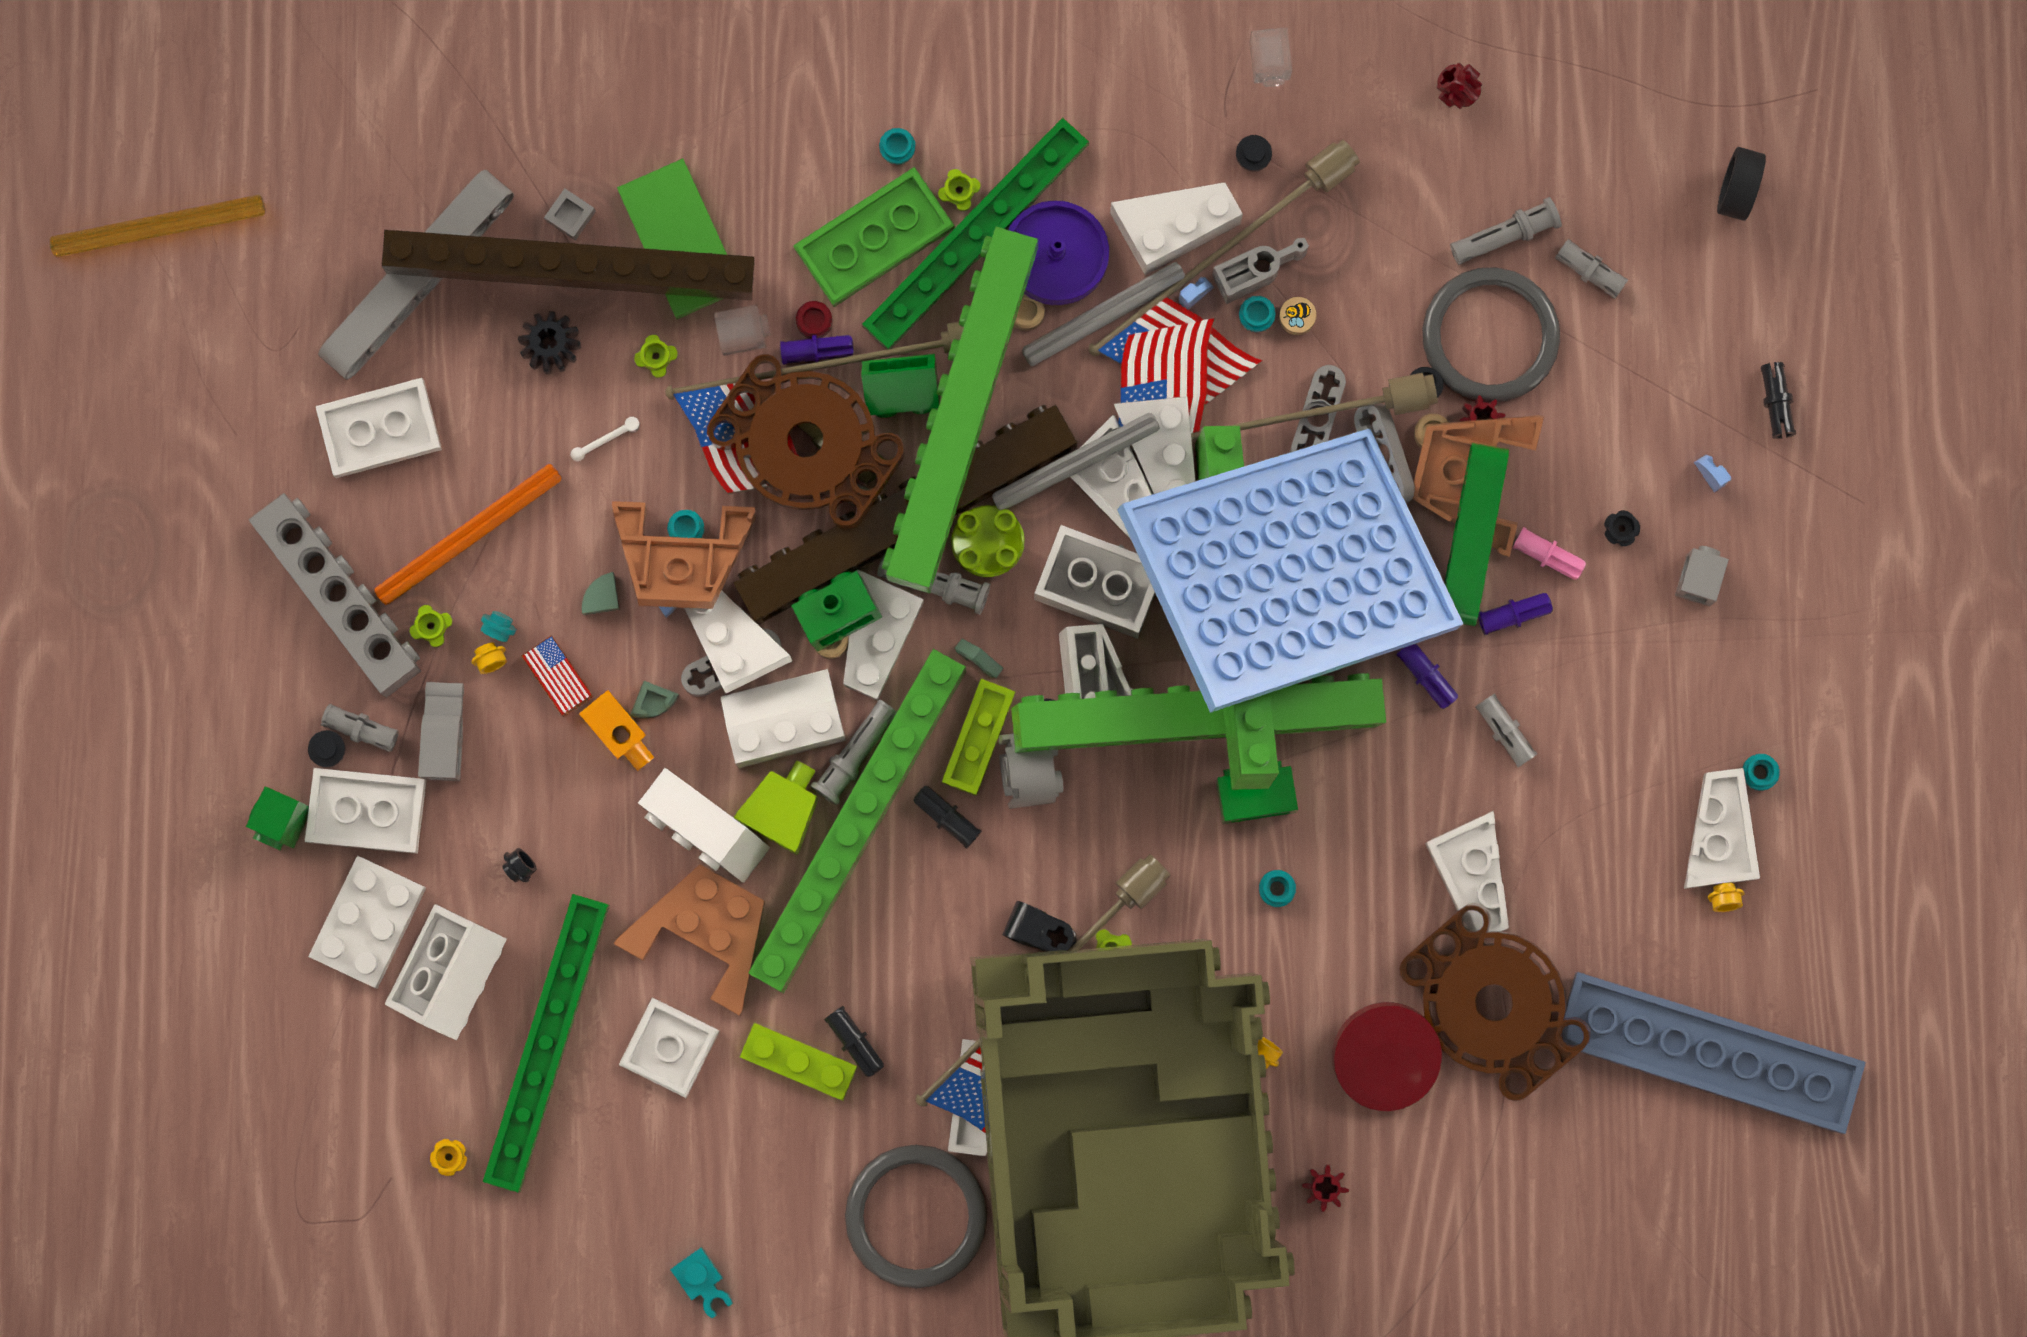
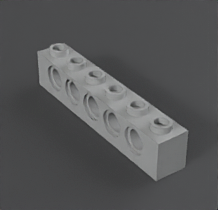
(273, 526)

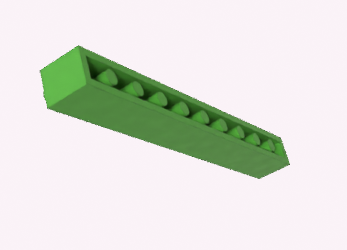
(962, 409)
(1185, 715)
(1248, 723)
(858, 821)

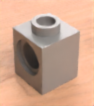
(1702, 575)

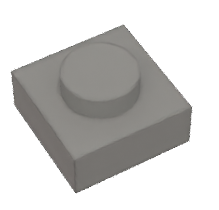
(570, 214)

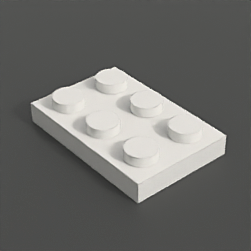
(378, 428)
(365, 810)
(367, 922)

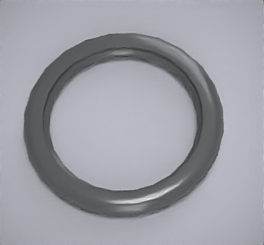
(1521, 285)
(855, 1216)

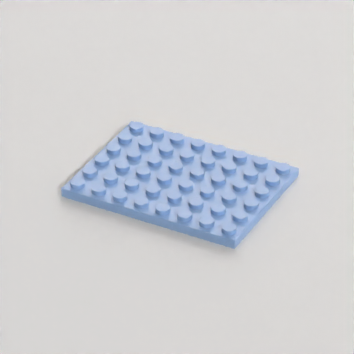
(1289, 568)

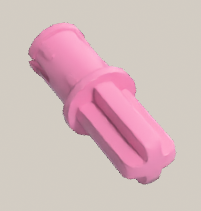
(1549, 554)

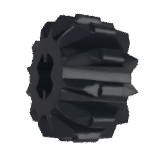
(536, 349)

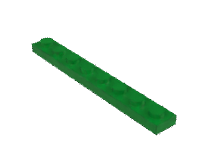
(964, 244)
(546, 1043)

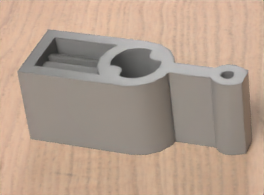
(1239, 275)
(442, 732)

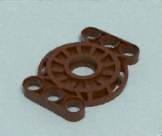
(827, 472)
(1526, 1026)

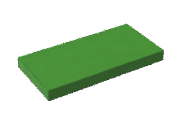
(673, 218)
(874, 237)

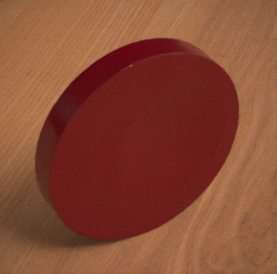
(1386, 1056)

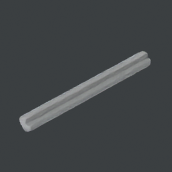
(1102, 314)
(1076, 461)

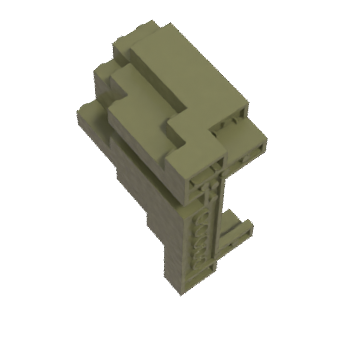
(1126, 1140)

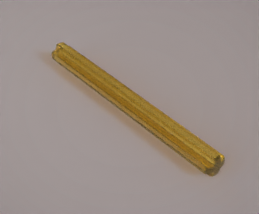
(157, 225)

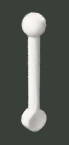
(631, 425)

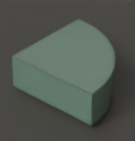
(601, 595)
(978, 657)
(653, 701)

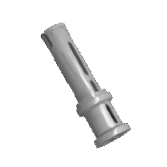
(1520, 226)
(955, 589)
(845, 765)

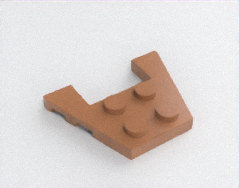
(1445, 458)
(677, 568)
(712, 917)

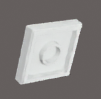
(669, 1047)

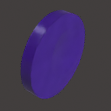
(1069, 252)

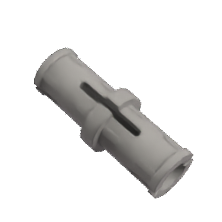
(1591, 268)
(359, 728)
(1506, 730)

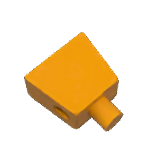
(604, 716)

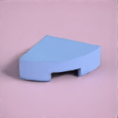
(1194, 292)
(1715, 476)

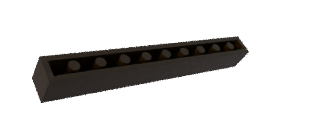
(568, 265)
(825, 555)

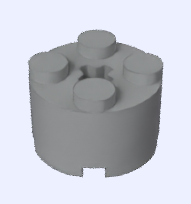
(1029, 775)

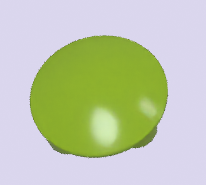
(987, 541)

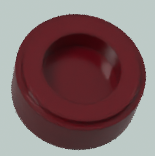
(814, 319)

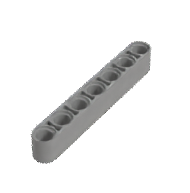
(399, 295)

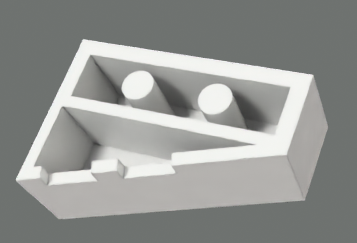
(1174, 222)
(1090, 662)
(702, 825)

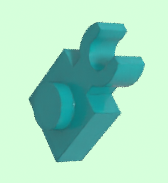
(698, 1277)

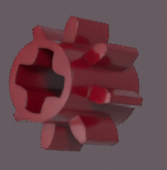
(1459, 85)
(1479, 408)
(1317, 1195)

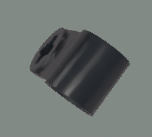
(1033, 928)

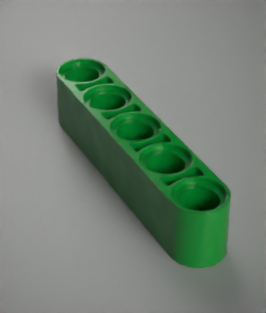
(1475, 528)

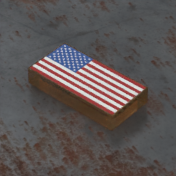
(557, 676)

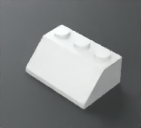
(1096, 582)
(782, 718)
(445, 972)

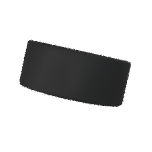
(1741, 183)

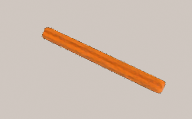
(467, 534)

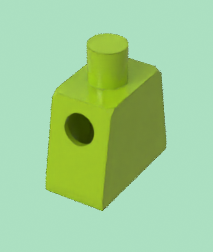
(781, 807)

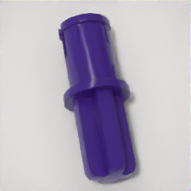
(816, 349)
(1515, 613)
(1428, 675)

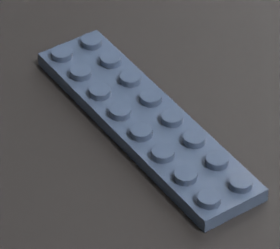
(1714, 1053)

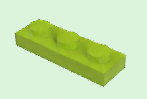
(978, 737)
(798, 1061)

